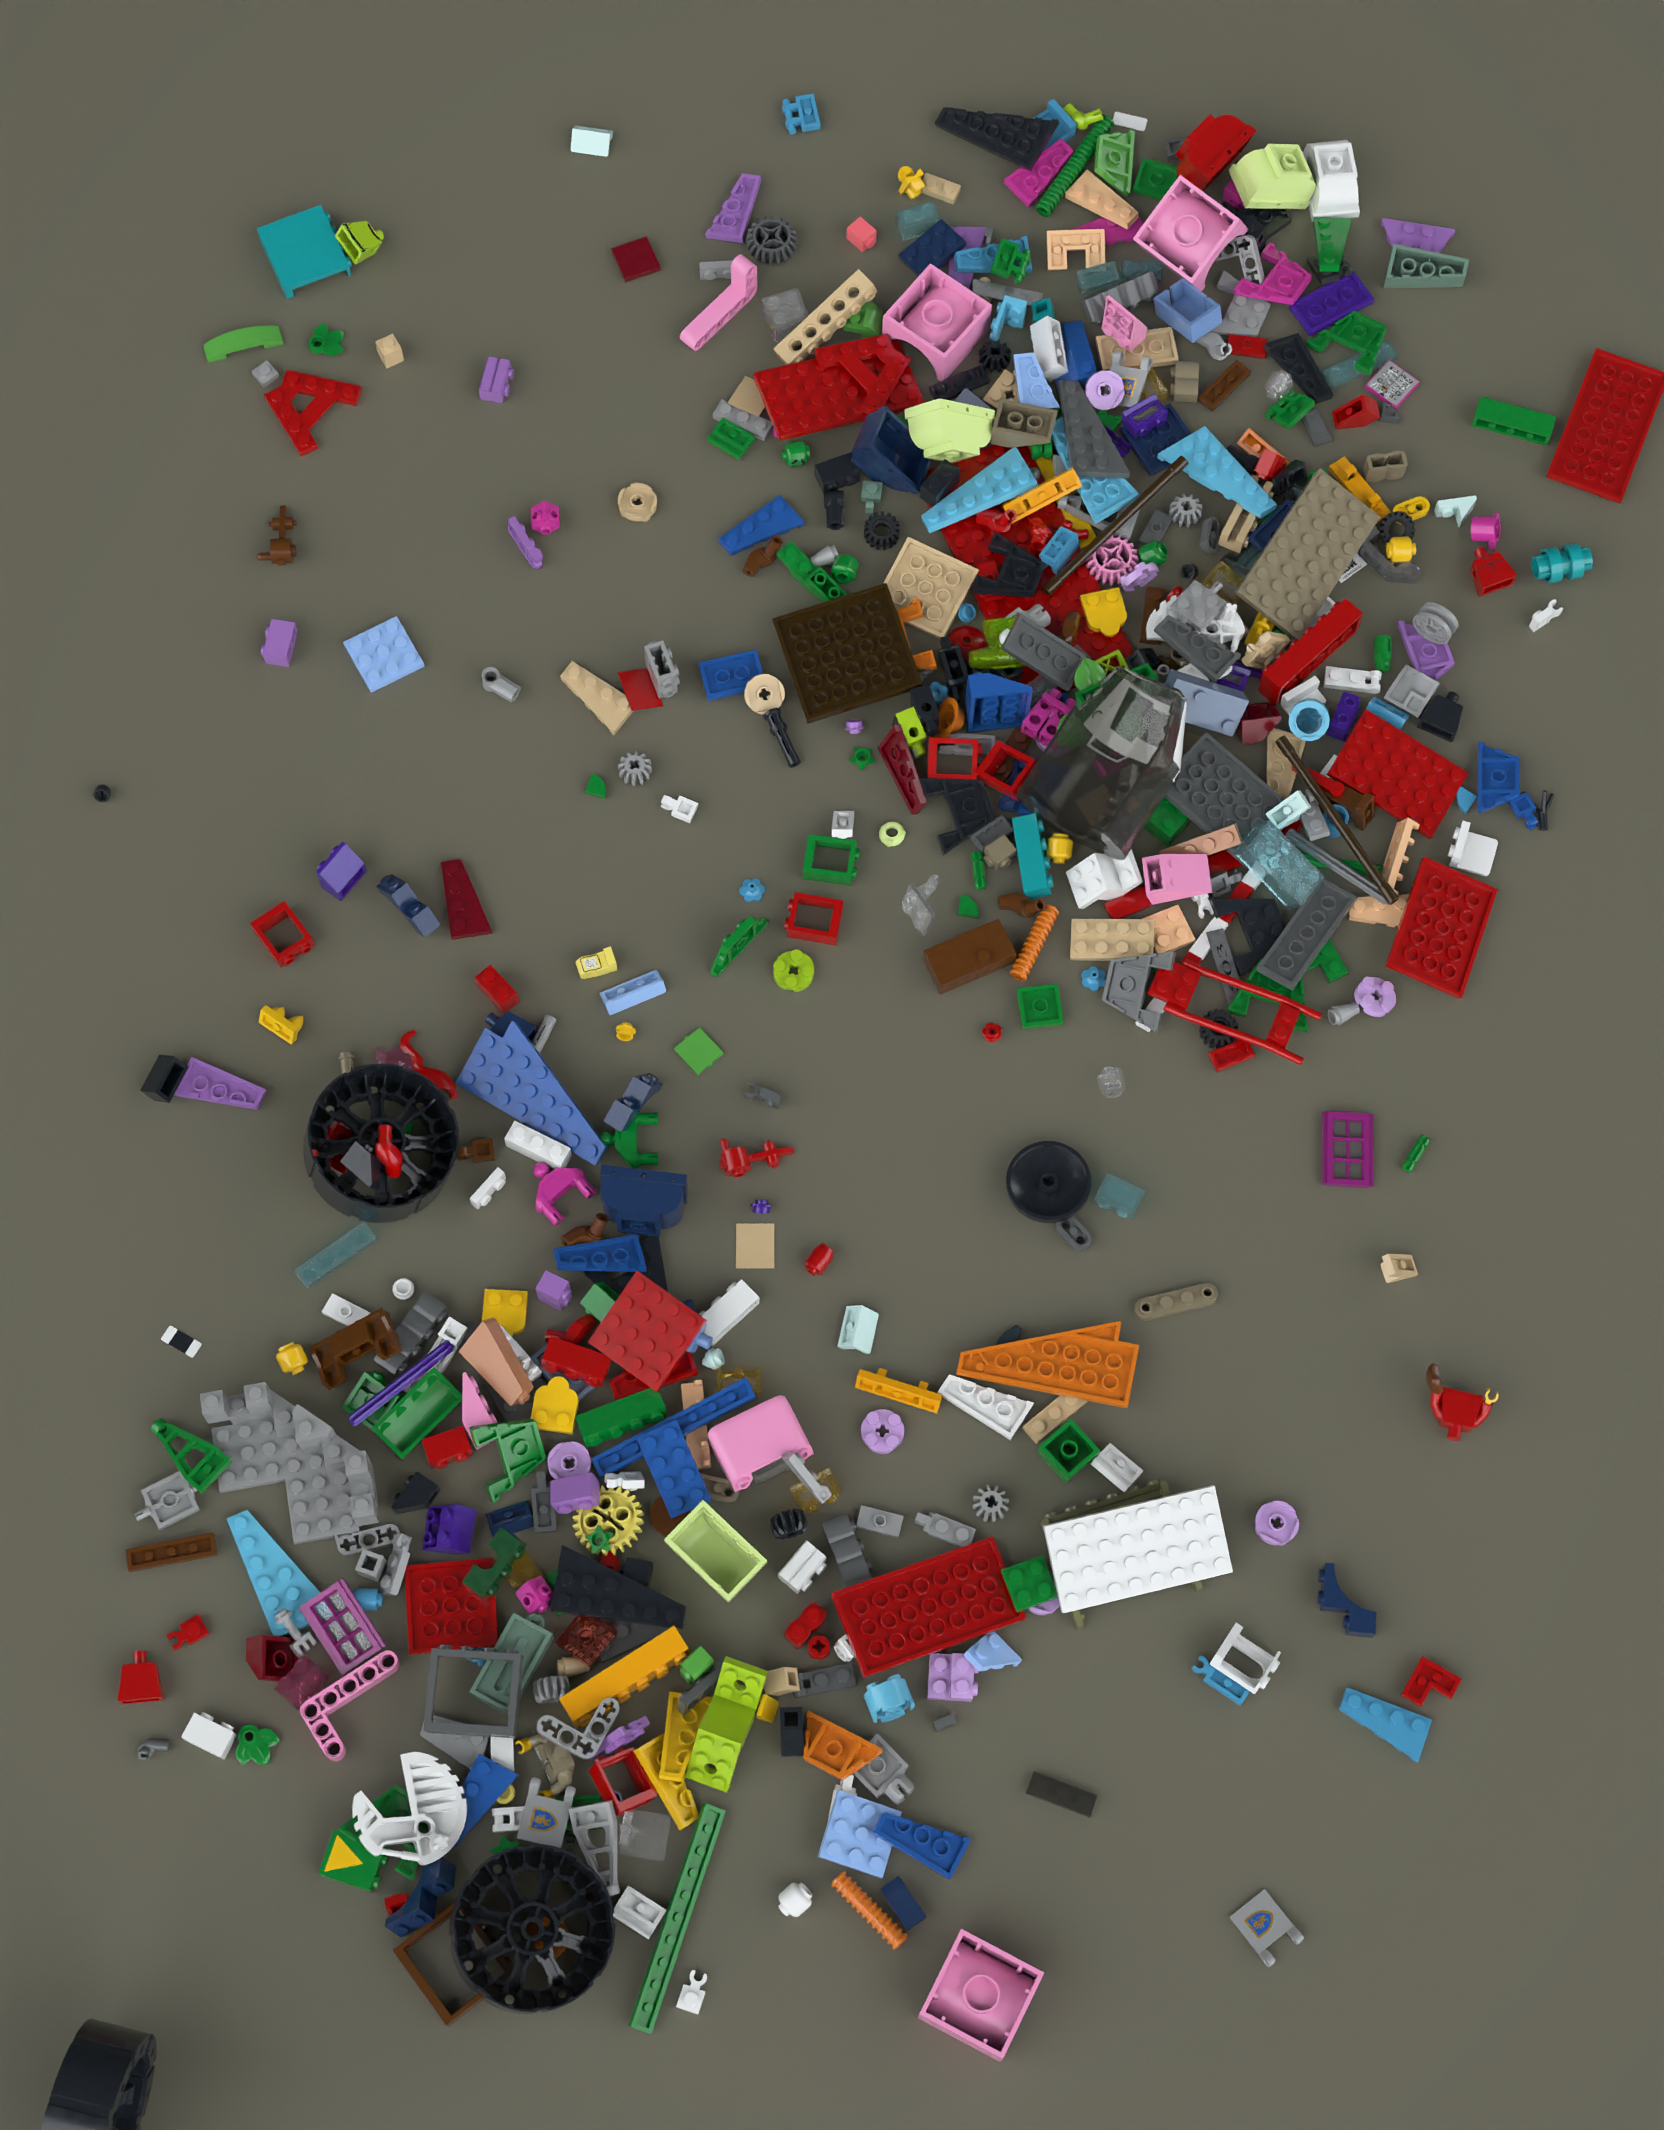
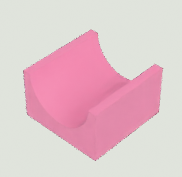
(1188, 231)
(939, 319)
(981, 1995)

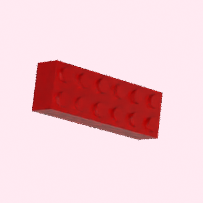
(1310, 651)

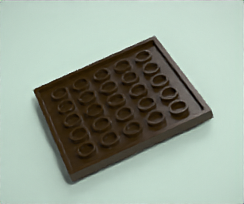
(847, 653)

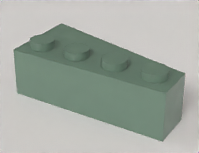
(1424, 269)

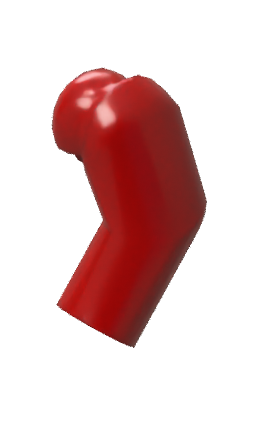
(1082, 533)

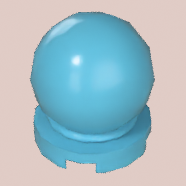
(1309, 719)

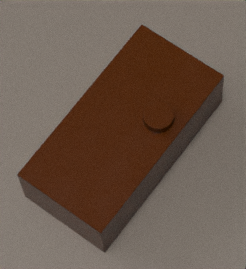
(969, 956)

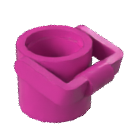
(1486, 529)

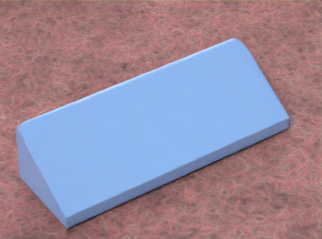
(633, 992)

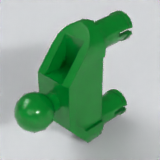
(626, 1141)

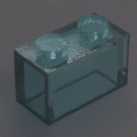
(916, 220)
(1097, 277)
(1119, 1196)

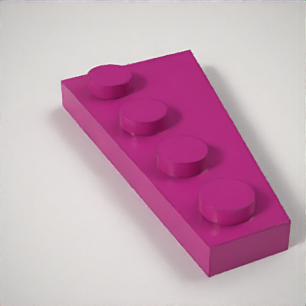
(1030, 185)
(1113, 231)

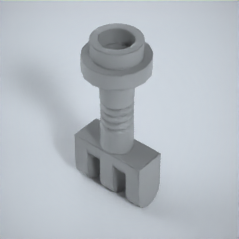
(300, 1640)

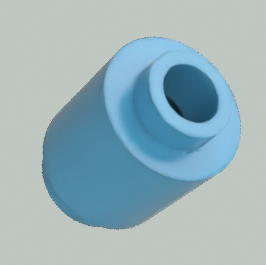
(369, 1598)

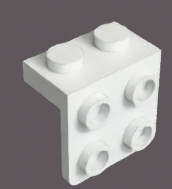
(1472, 851)

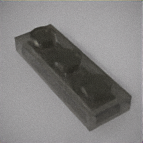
(1061, 1794)

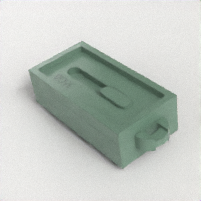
(495, 1678)

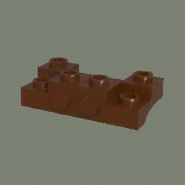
(352, 1343)

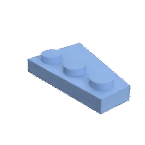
(1031, 382)

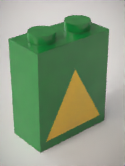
(352, 1863)

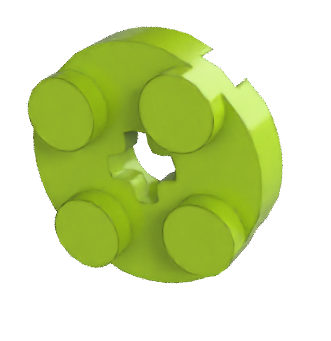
(791, 981)

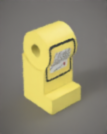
(596, 964)

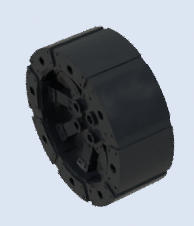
(395, 1085)
(597, 1912)
(103, 2079)

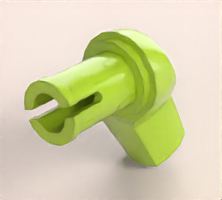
(1082, 119)

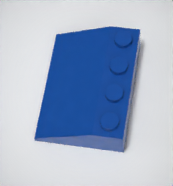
(995, 702)

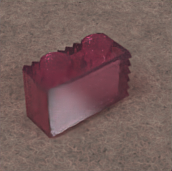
(301, 1682)

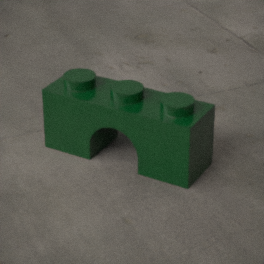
(508, 1550)

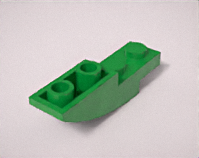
(808, 575)

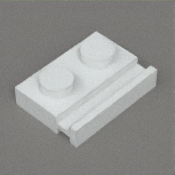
(1117, 1467)
(638, 1912)

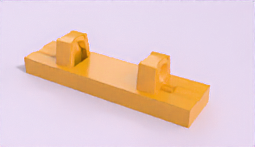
(1358, 486)
(1044, 494)
(898, 1391)

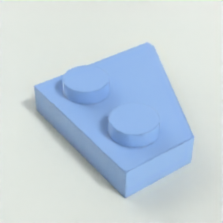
(991, 1652)

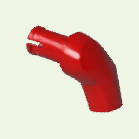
(996, 520)
(388, 1153)
(576, 1331)

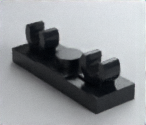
(956, 384)

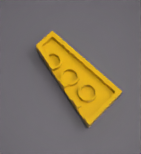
(680, 1737)
(673, 1793)

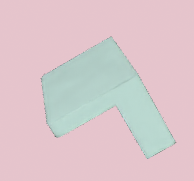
(591, 140)
(858, 1328)

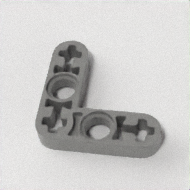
(1245, 253)
(340, 1540)
(587, 1737)

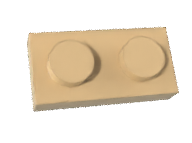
(940, 188)

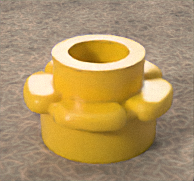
(625, 1031)

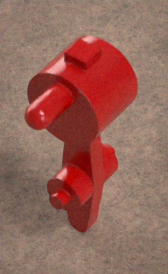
(737, 1162)

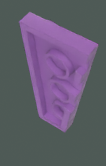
(736, 212)

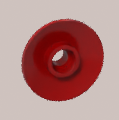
(976, 638)

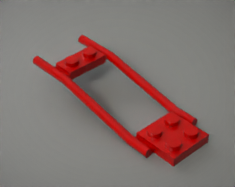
(1178, 986)

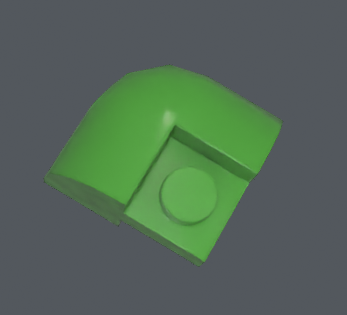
(867, 321)

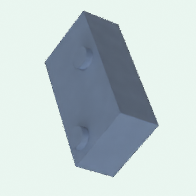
(1209, 703)

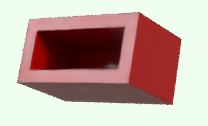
(496, 989)
(447, 1448)

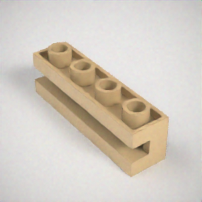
(1241, 524)

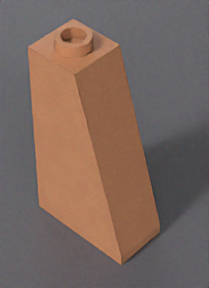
(497, 1362)

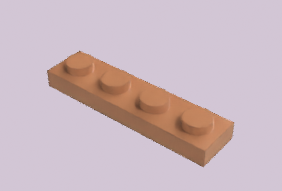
(1207, 843)

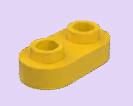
(1410, 508)

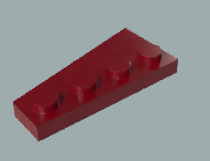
(902, 768)
(462, 903)

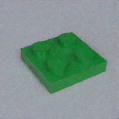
(1154, 179)
(1040, 1006)
(1029, 1583)

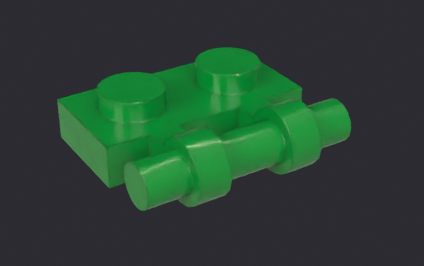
(1005, 258)
(1294, 411)

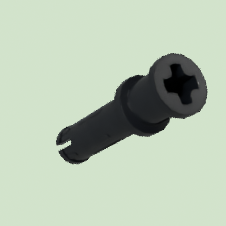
(779, 730)

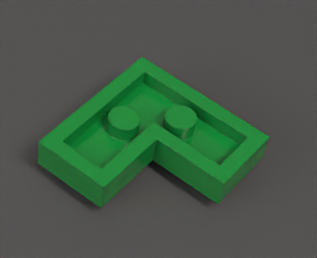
(1330, 963)

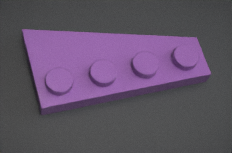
(974, 238)
(217, 1086)

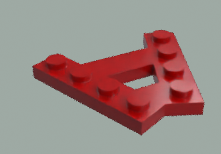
(850, 357)
(326, 394)

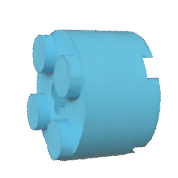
(888, 1699)

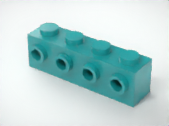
(1032, 856)

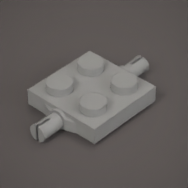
(1198, 605)
(168, 1501)

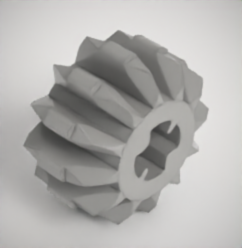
(1192, 513)
(640, 766)
(982, 1505)
(550, 1689)

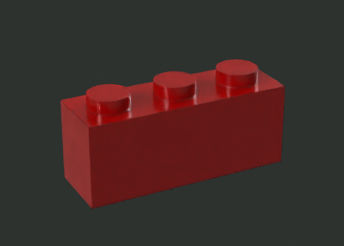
(575, 1362)

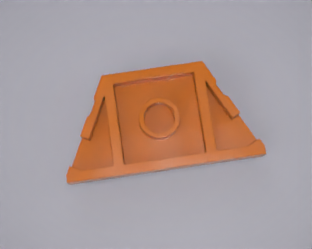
(835, 1748)

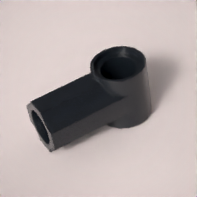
(1247, 462)
(834, 509)

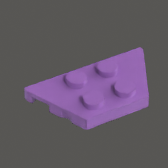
(1416, 235)
(1424, 655)
(621, 1736)

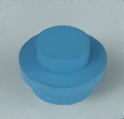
(966, 612)

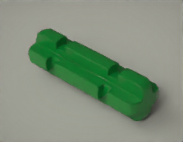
(978, 870)
(1415, 1154)

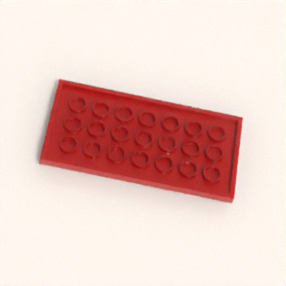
(813, 399)
(1607, 426)
(926, 1607)

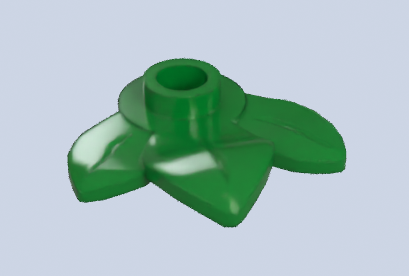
(328, 340)
(258, 1747)

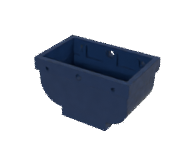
(888, 453)
(641, 1203)

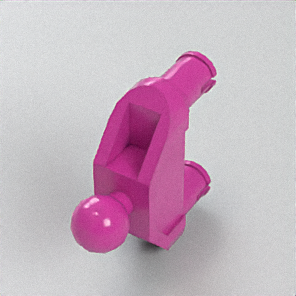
(556, 1185)

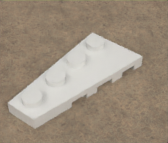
(994, 1409)

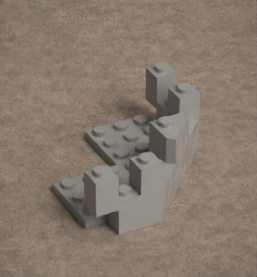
(275, 1442)

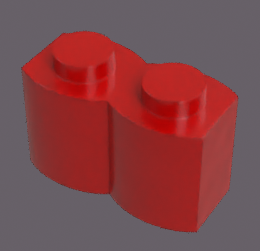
(1269, 465)
(810, 1621)

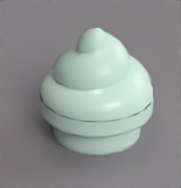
(713, 1359)

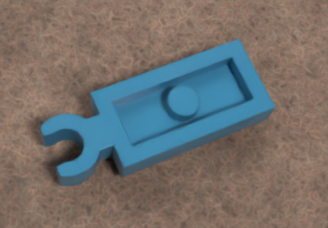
(1221, 1682)

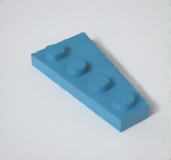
(981, 259)
(1394, 1724)

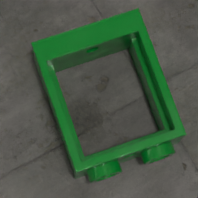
(829, 876)

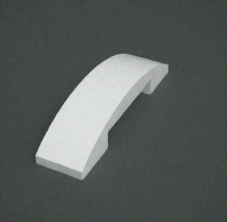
(451, 1331)

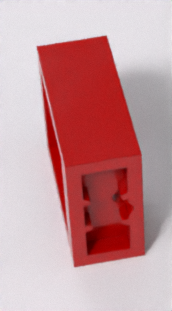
(932, 758)
(993, 762)
(271, 919)
(811, 934)
(644, 1785)

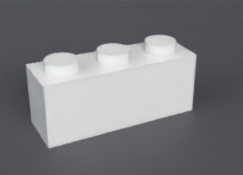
(1049, 348)
(537, 1146)
(729, 1310)

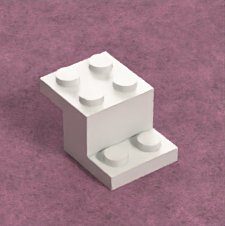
(1103, 878)

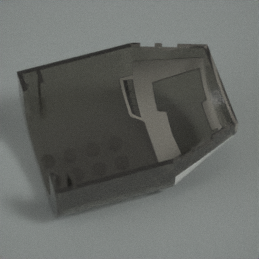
(1110, 763)

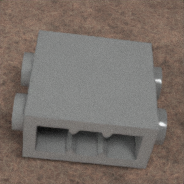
(661, 669)

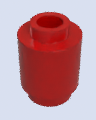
(819, 1259)

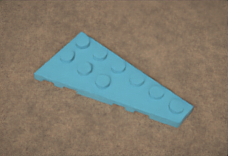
(1219, 471)
(993, 485)
(1099, 494)
(272, 1573)

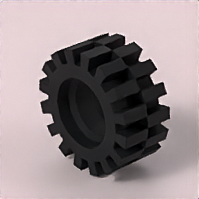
(1392, 517)
(881, 520)
(1219, 1017)

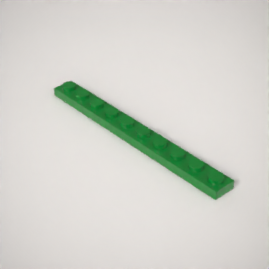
(676, 1919)

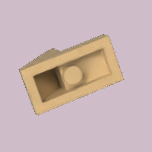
(1398, 1267)

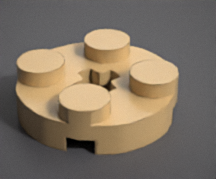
(637, 512)
(754, 687)

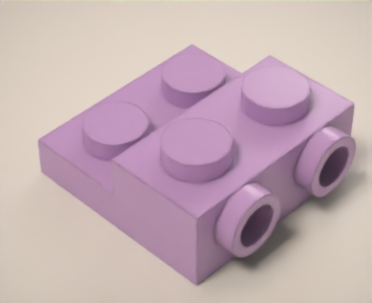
(951, 1678)

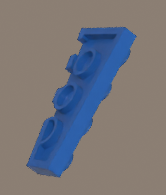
(770, 520)
(482, 1788)
(929, 1846)

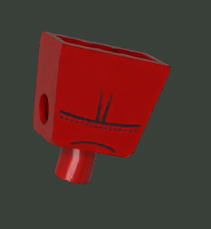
(1491, 572)

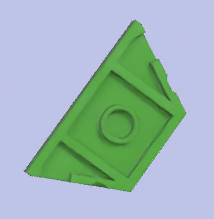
(1115, 159)

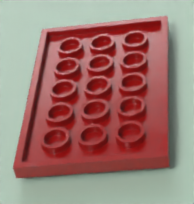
(1398, 772)
(1441, 927)

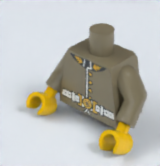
(555, 1761)

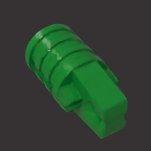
(1382, 652)

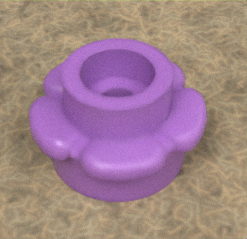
(854, 726)

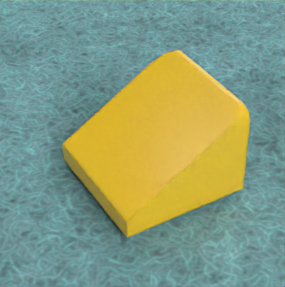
(767, 1709)

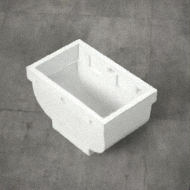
(1335, 179)

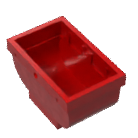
(1212, 149)

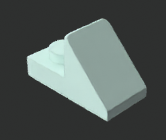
(1459, 507)
(1288, 810)

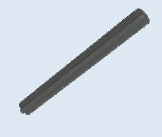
(1335, 864)

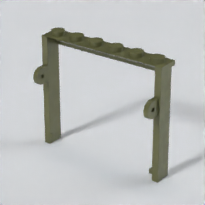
(1134, 1495)

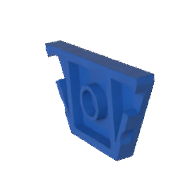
(1496, 777)

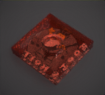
(586, 1638)

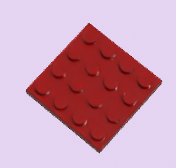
(647, 1331)
(446, 1610)

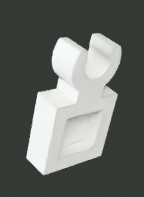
(627, 1480)
(691, 1996)

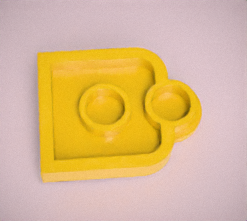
(1104, 611)
(507, 1308)
(555, 1406)

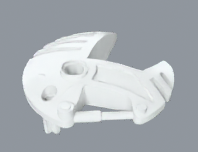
(1226, 626)
(432, 1800)

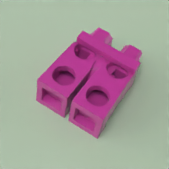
(1045, 716)

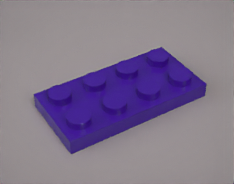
(1331, 303)

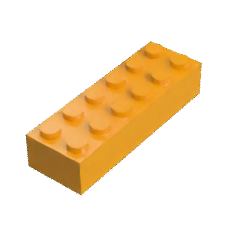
(625, 1676)

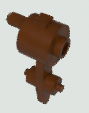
(281, 549)

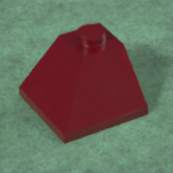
(1257, 722)
(270, 1656)

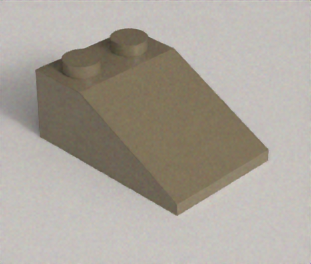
(1022, 424)

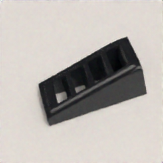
(1299, 476)

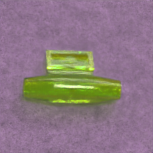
(992, 656)

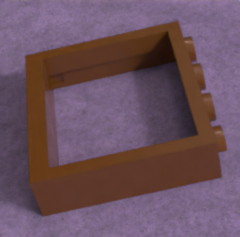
(401, 1952)

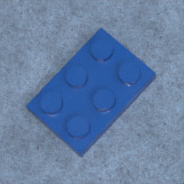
(729, 674)

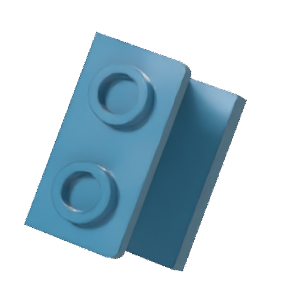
(1066, 127)

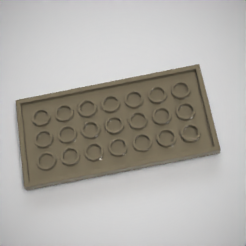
(1307, 554)

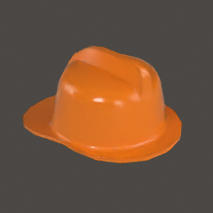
(950, 718)

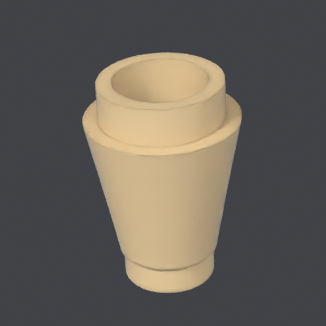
(570, 1667)

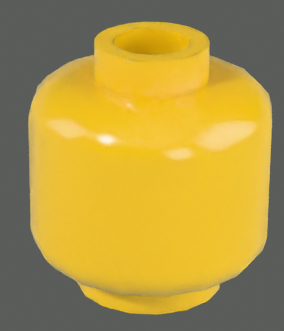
(1400, 549)
(1059, 848)
(291, 1358)

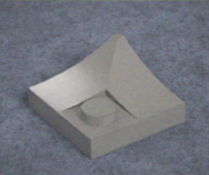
(1412, 691)

